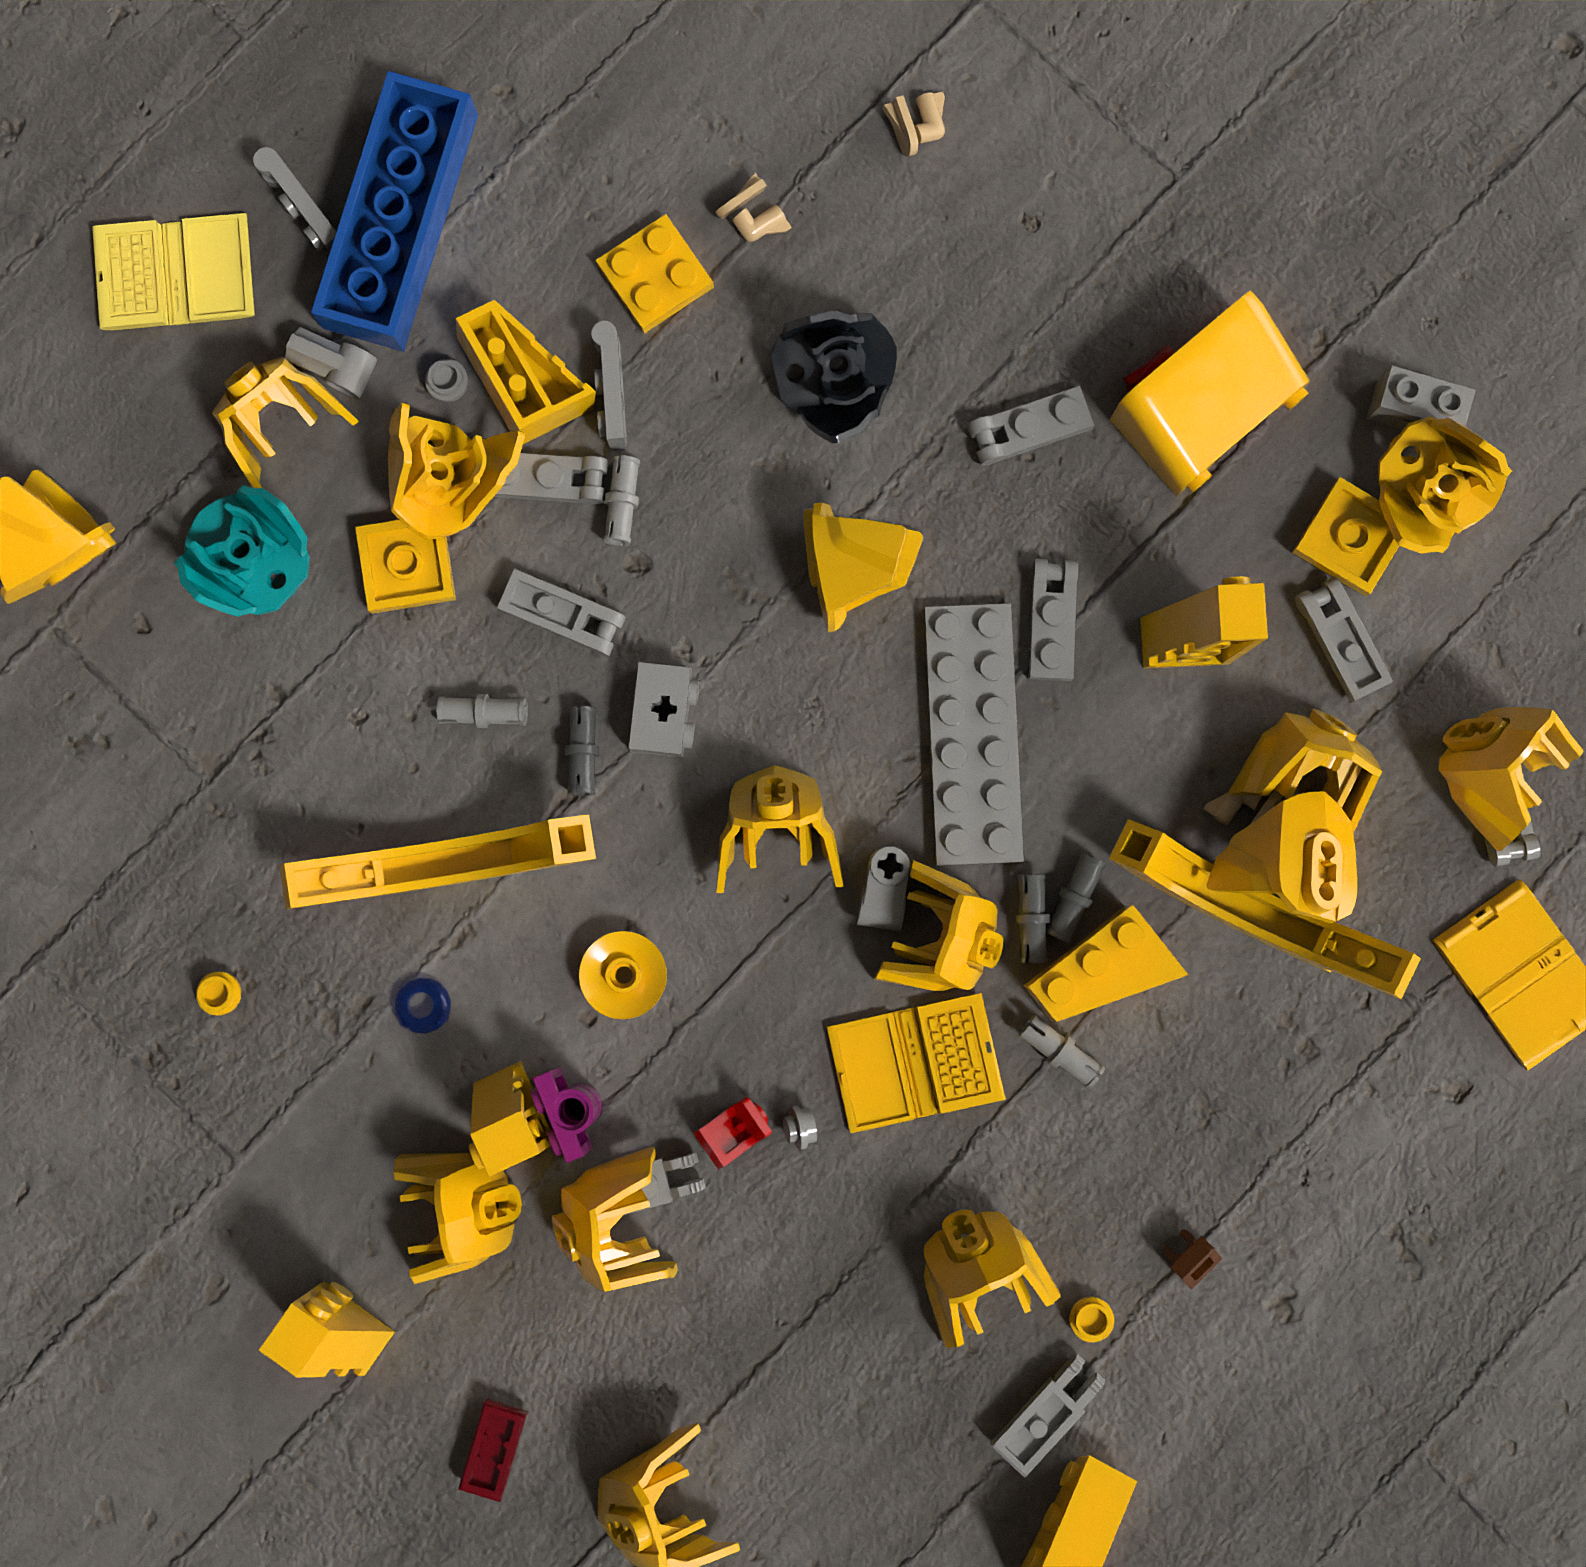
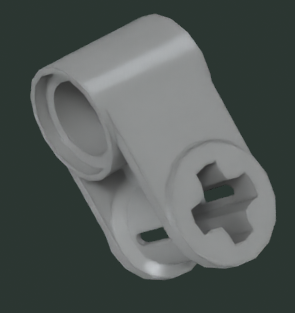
(882, 898)

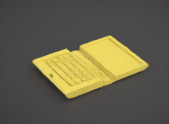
(173, 272)

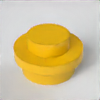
(218, 993)
(1091, 1319)

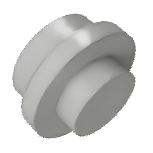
(446, 380)
(800, 1127)

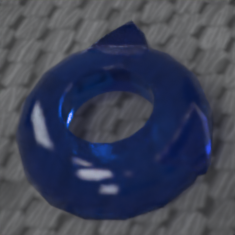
(440, 1011)

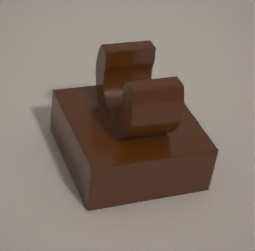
(1195, 1261)

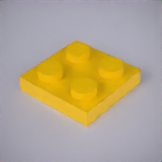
(655, 273)
(1349, 538)
(403, 568)

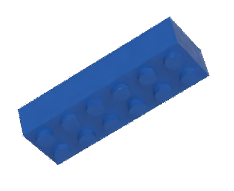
(395, 211)

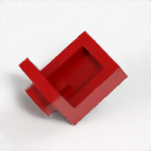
(733, 1132)

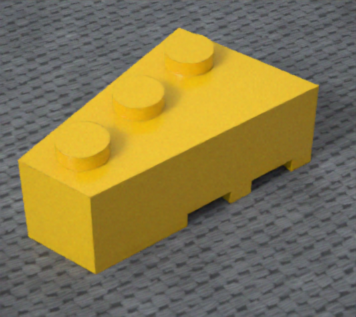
(519, 374)
(1105, 966)
(505, 1121)
(326, 1333)
(1082, 1517)

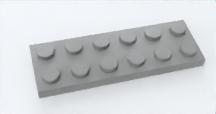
(973, 734)

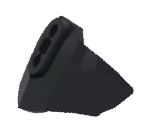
(840, 399)

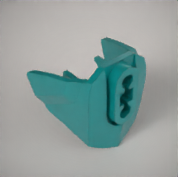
(214, 547)

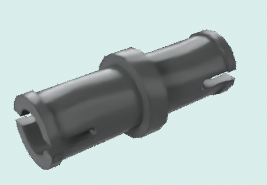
(582, 751)
(1075, 898)
(1032, 918)

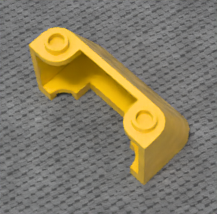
(1211, 394)

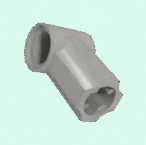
(341, 366)

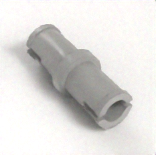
(621, 500)
(482, 711)
(1061, 1051)

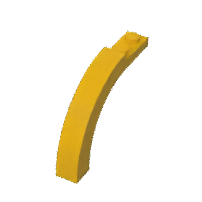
(438, 863)
(1263, 916)

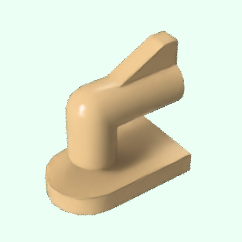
(911, 135)
(769, 222)
(1227, 805)

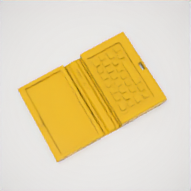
(1519, 972)
(915, 1063)

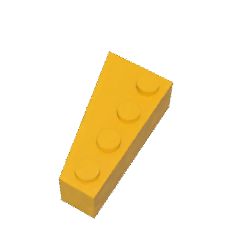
(1206, 627)

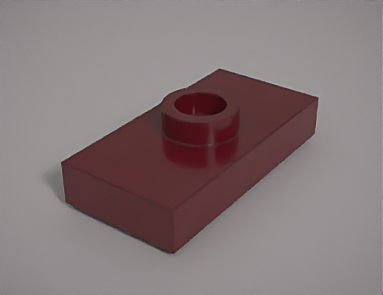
(493, 1450)

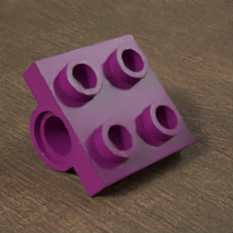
(568, 1132)

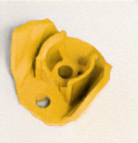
(250, 391)
(462, 475)
(1420, 503)
(44, 535)
(855, 560)
(1300, 746)
(1487, 770)
(776, 800)
(1298, 852)
(965, 942)
(464, 1207)
(593, 1208)
(973, 1265)
(629, 1516)

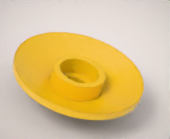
(600, 981)

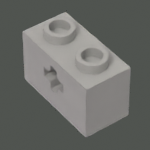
(1411, 396)
(653, 686)

